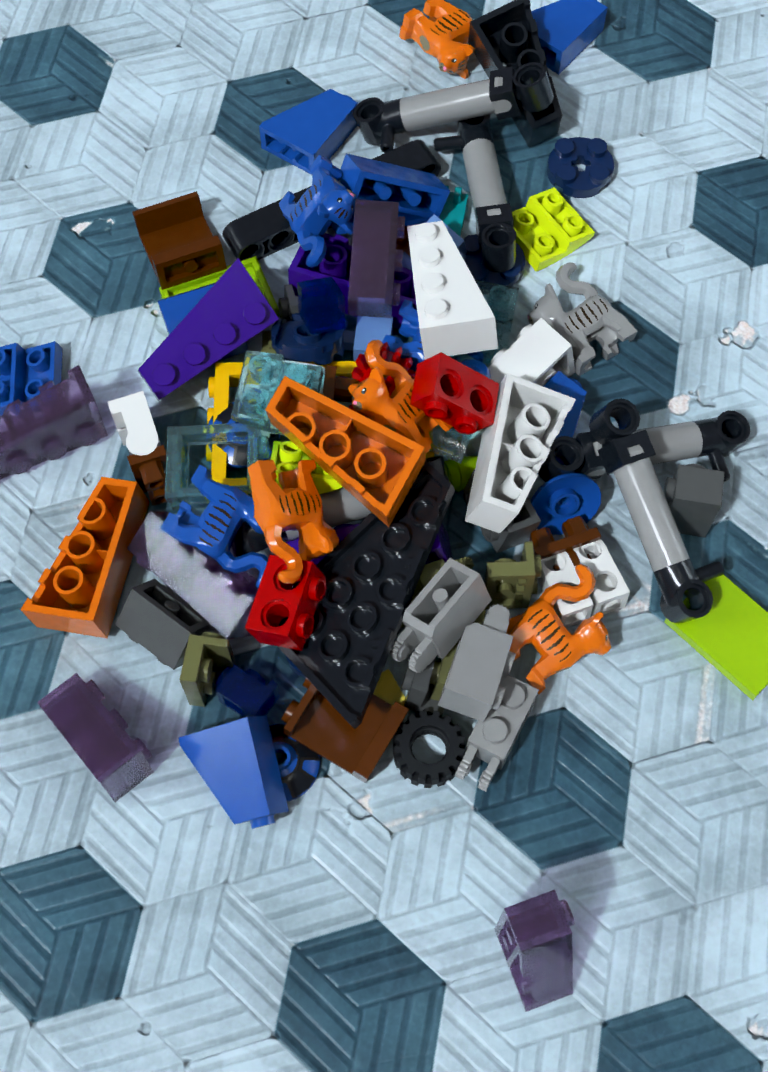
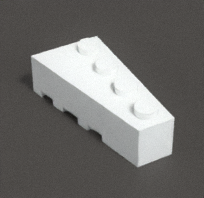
(448, 300)
(533, 357)
(514, 450)

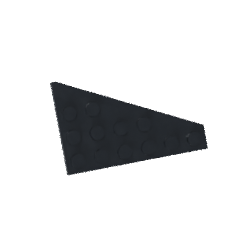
(366, 596)

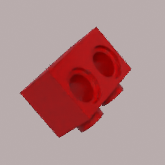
(454, 394)
(277, 601)

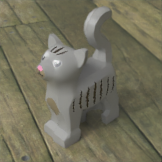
(586, 322)

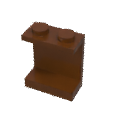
(179, 240)
(328, 734)

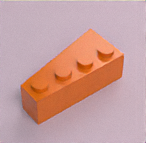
(354, 450)
(93, 563)

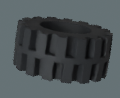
(434, 725)

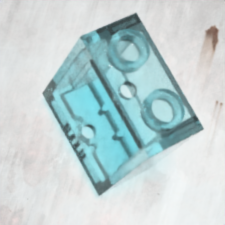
(178, 457)

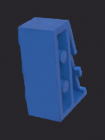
(418, 192)

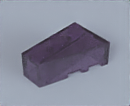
(375, 259)
(97, 735)
(538, 948)

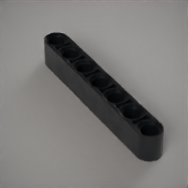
(269, 231)

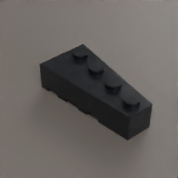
(511, 39)

